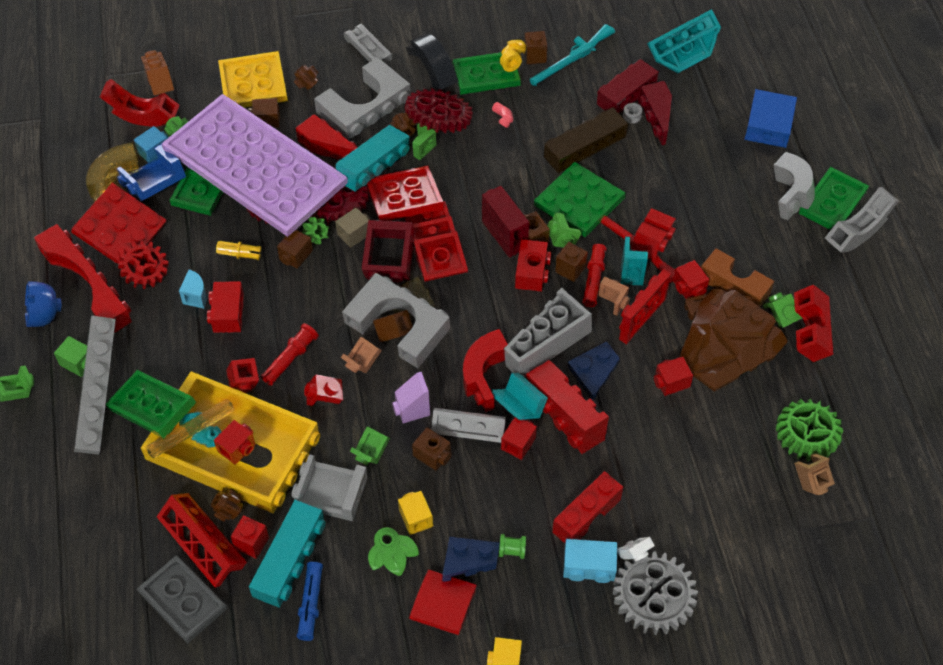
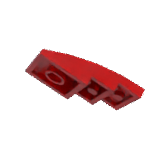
(437, 245)

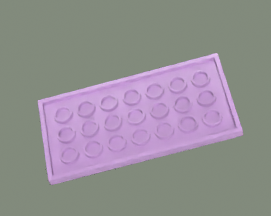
(255, 164)

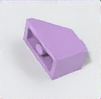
(412, 399)

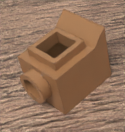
(808, 473)

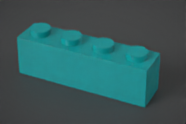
(373, 157)
(287, 553)

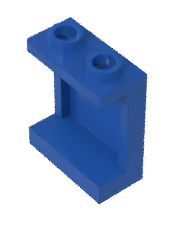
(771, 118)
(152, 176)

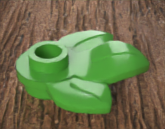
(393, 554)

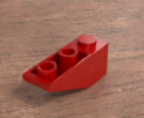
(322, 139)

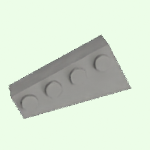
(549, 334)

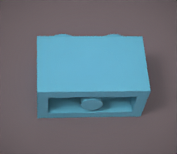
(590, 560)

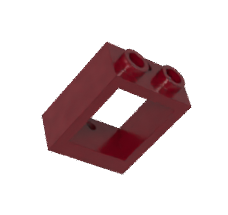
(395, 230)

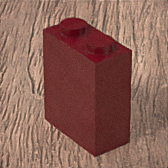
(504, 220)

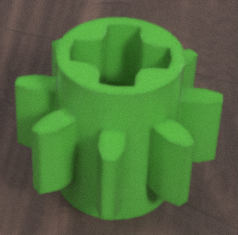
(174, 125)
(315, 229)

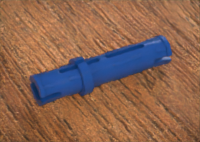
(309, 610)

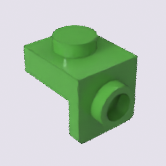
(560, 231)
(783, 309)
(16, 386)
(370, 446)

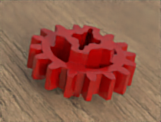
(139, 255)

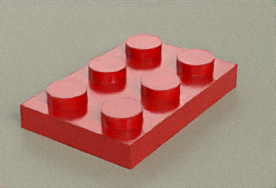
(645, 305)

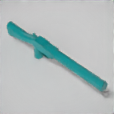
(582, 51)

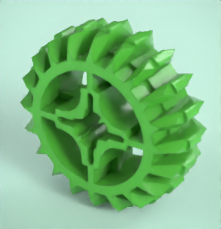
(794, 424)

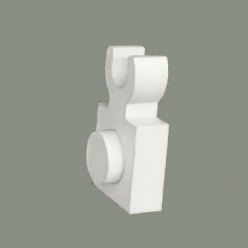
(635, 550)

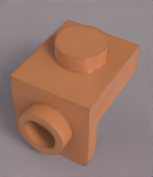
(614, 292)
(361, 356)

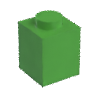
(72, 355)

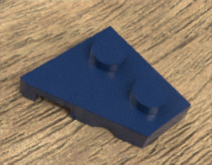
(594, 368)
(469, 557)

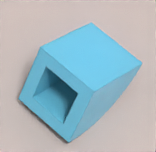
(193, 290)

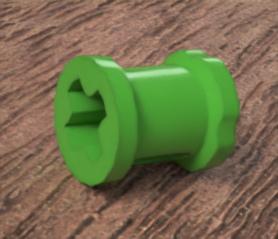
(512, 546)

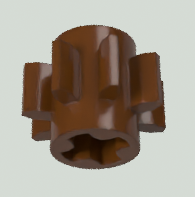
(306, 76)
(404, 123)
(226, 505)

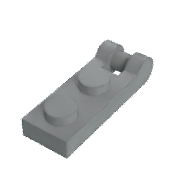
(367, 44)

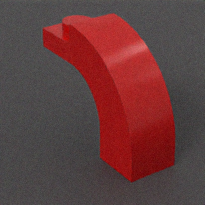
(139, 110)
(480, 357)

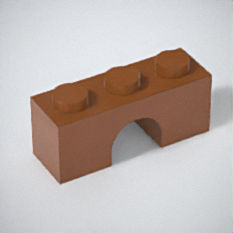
(157, 72)
(718, 270)

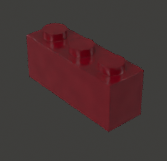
(626, 86)

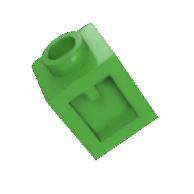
(423, 142)

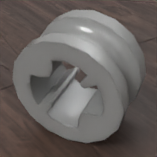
(632, 118)

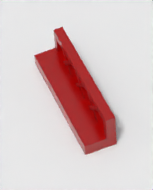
(201, 531)

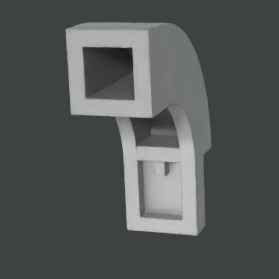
(798, 174)
(855, 231)

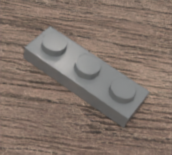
(468, 425)

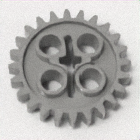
(673, 608)

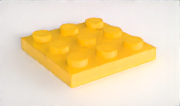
(253, 78)

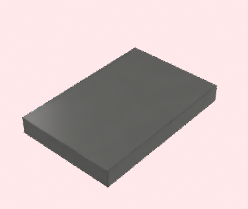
(182, 599)

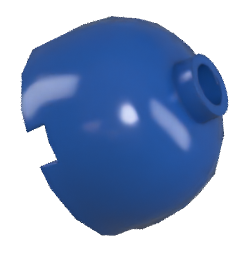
(40, 304)

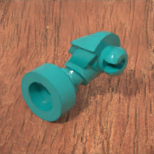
(204, 437)

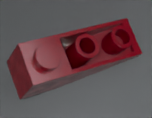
(656, 103)

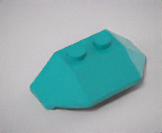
(687, 43)

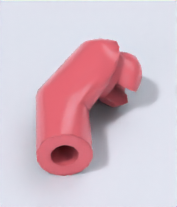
(506, 113)

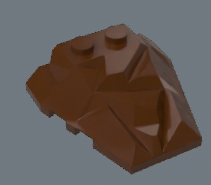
(729, 338)

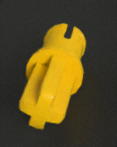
(238, 250)

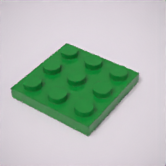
(580, 197)

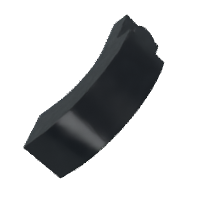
(435, 60)

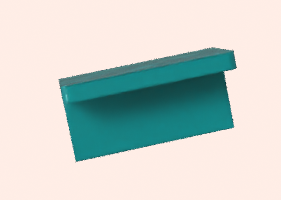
(633, 265)
(521, 398)

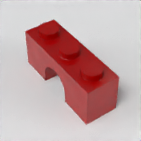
(816, 338)
(595, 499)

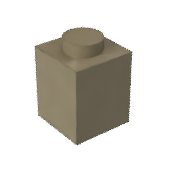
(352, 227)

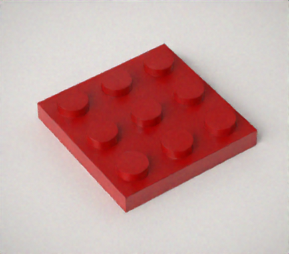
(404, 194)
(116, 222)

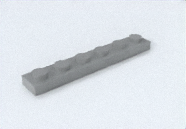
(94, 385)

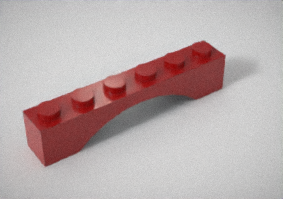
(60, 251)

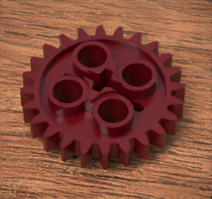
(438, 110)
(342, 203)

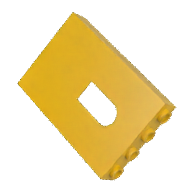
(274, 428)

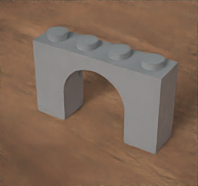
(354, 118)
(383, 295)

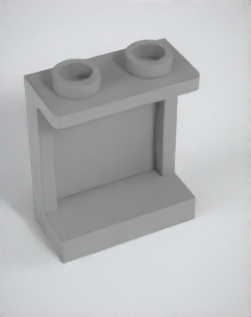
(330, 488)

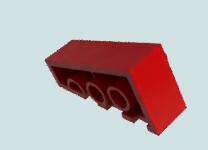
(568, 408)

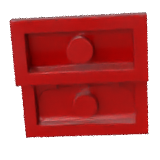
(443, 603)

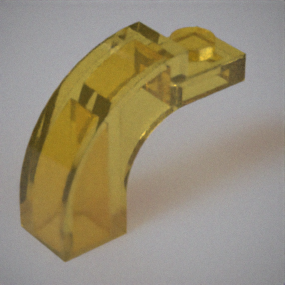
(104, 171)

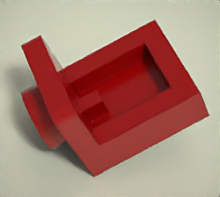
(323, 389)

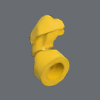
(511, 55)

